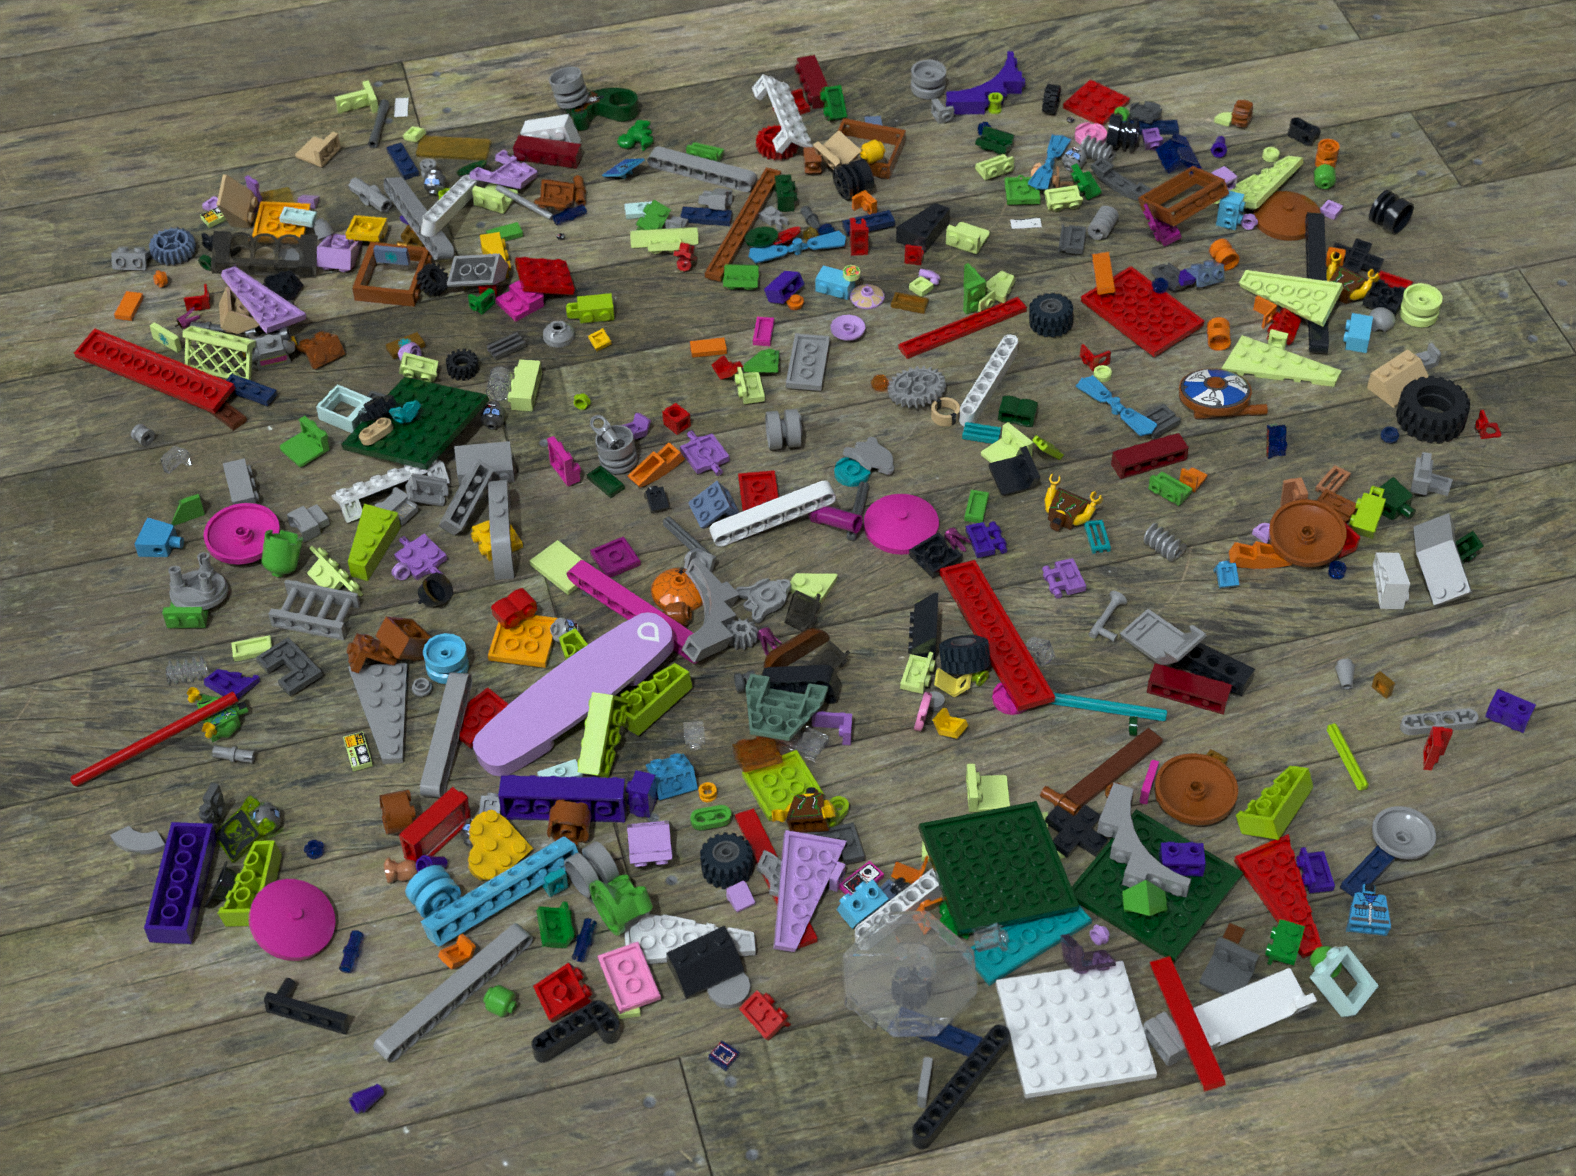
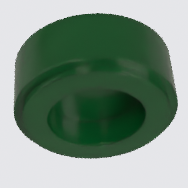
(205, 262)
(1133, 725)

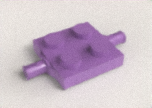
(704, 453)
(421, 556)

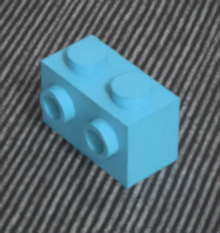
(1230, 210)
(862, 903)

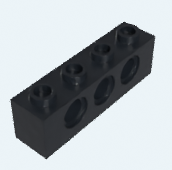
(1217, 666)

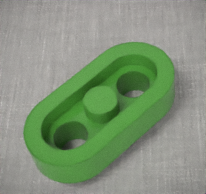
(710, 816)

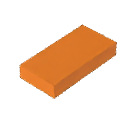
(129, 306)
(708, 347)

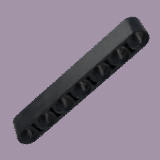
(958, 1095)

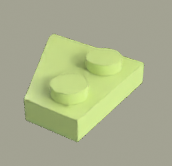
(1002, 284)
(813, 583)

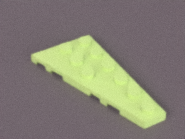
(1261, 187)
(1302, 296)
(1275, 363)

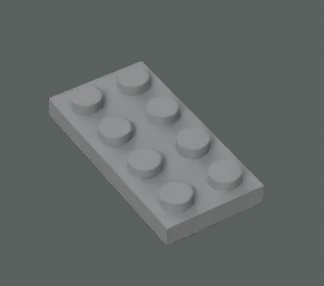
(808, 362)

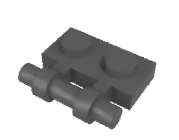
(213, 806)

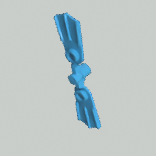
(1043, 175)
(766, 253)
(1138, 422)

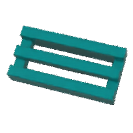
(979, 432)
(1099, 547)

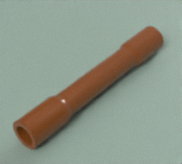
(1258, 409)

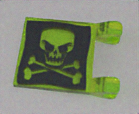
(241, 830)

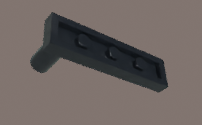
(304, 1012)

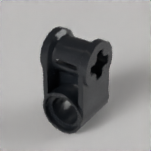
(1301, 131)

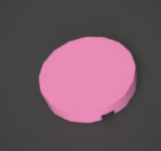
(1095, 130)
(923, 710)

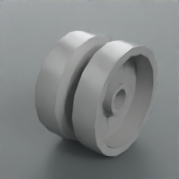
(928, 79)

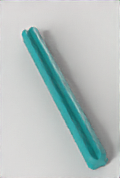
(1110, 706)

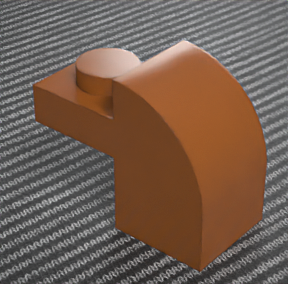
(812, 162)

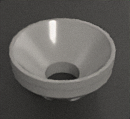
(560, 337)

